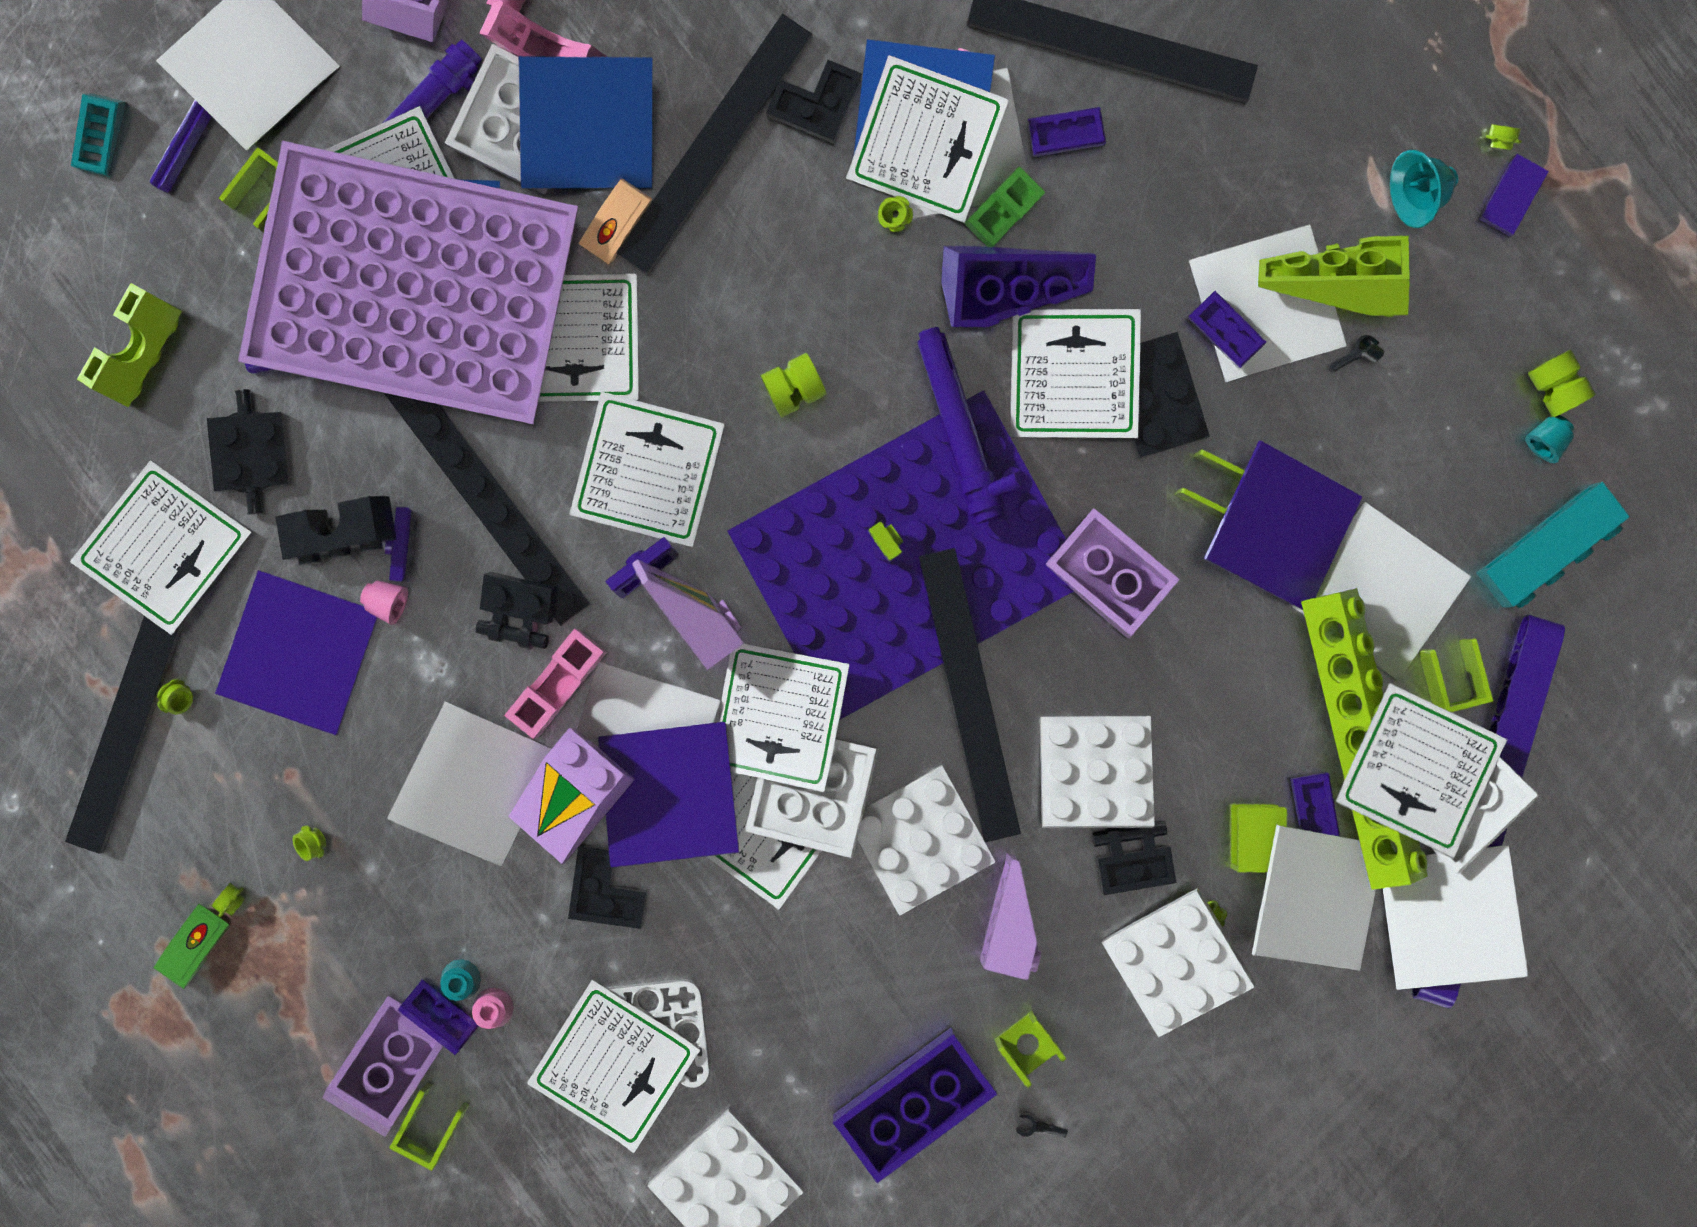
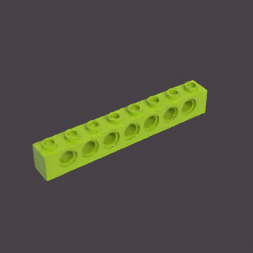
(1350, 722)

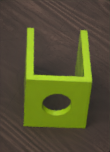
(244, 182)
(1219, 465)
(1475, 672)
(1253, 835)
(1022, 1063)
(407, 1146)

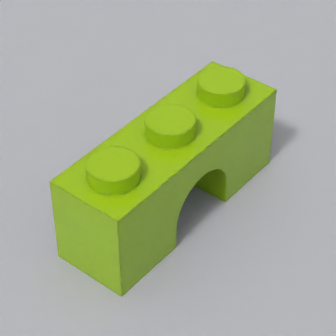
(122, 374)

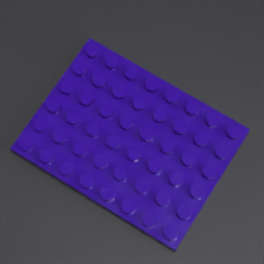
(855, 607)

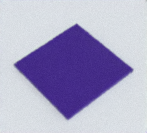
(1283, 526)
(297, 652)
(678, 798)

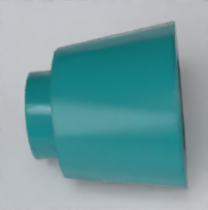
(1551, 438)
(460, 980)

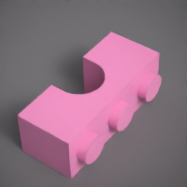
(556, 684)

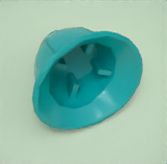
(1420, 187)

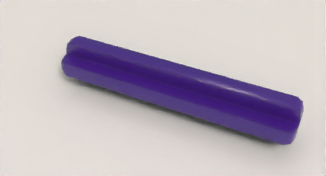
(180, 147)

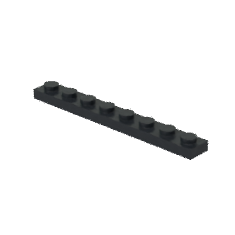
(490, 502)

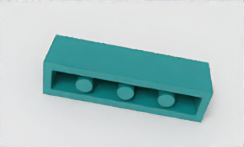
(1554, 545)

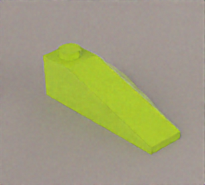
(1356, 278)

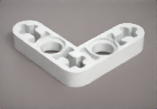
(678, 1016)

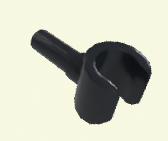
(1365, 347)
(1040, 1127)

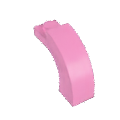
(525, 38)

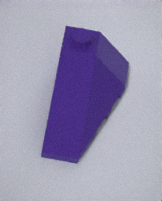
(998, 283)

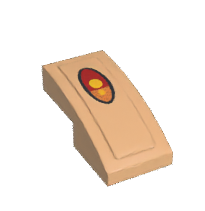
(615, 221)

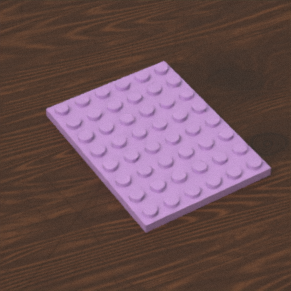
(407, 283)

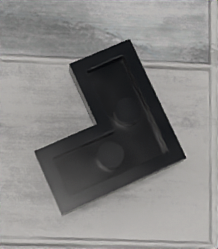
(820, 111)
(595, 898)

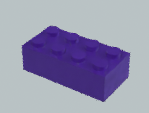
(914, 1105)

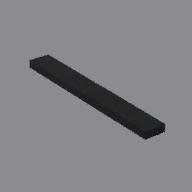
(1115, 46)
(714, 144)
(969, 694)
(122, 736)

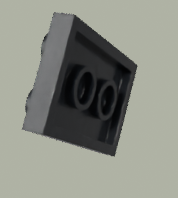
(1167, 399)

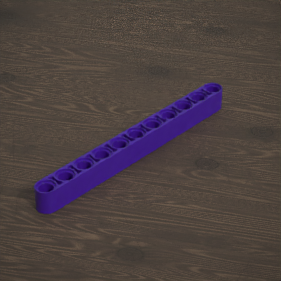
(1516, 720)

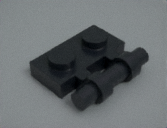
(518, 599)
(1134, 869)

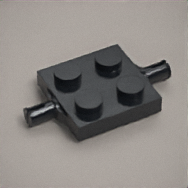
(248, 452)

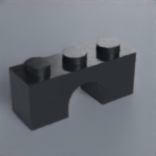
(362, 525)

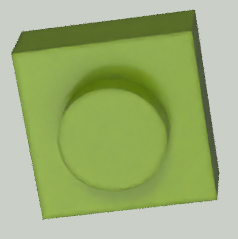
(887, 540)

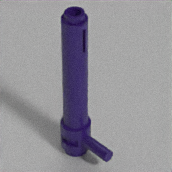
(444, 78)
(977, 480)

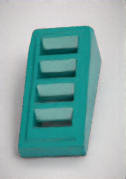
(86, 117)

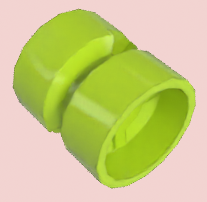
(1562, 383)
(793, 385)

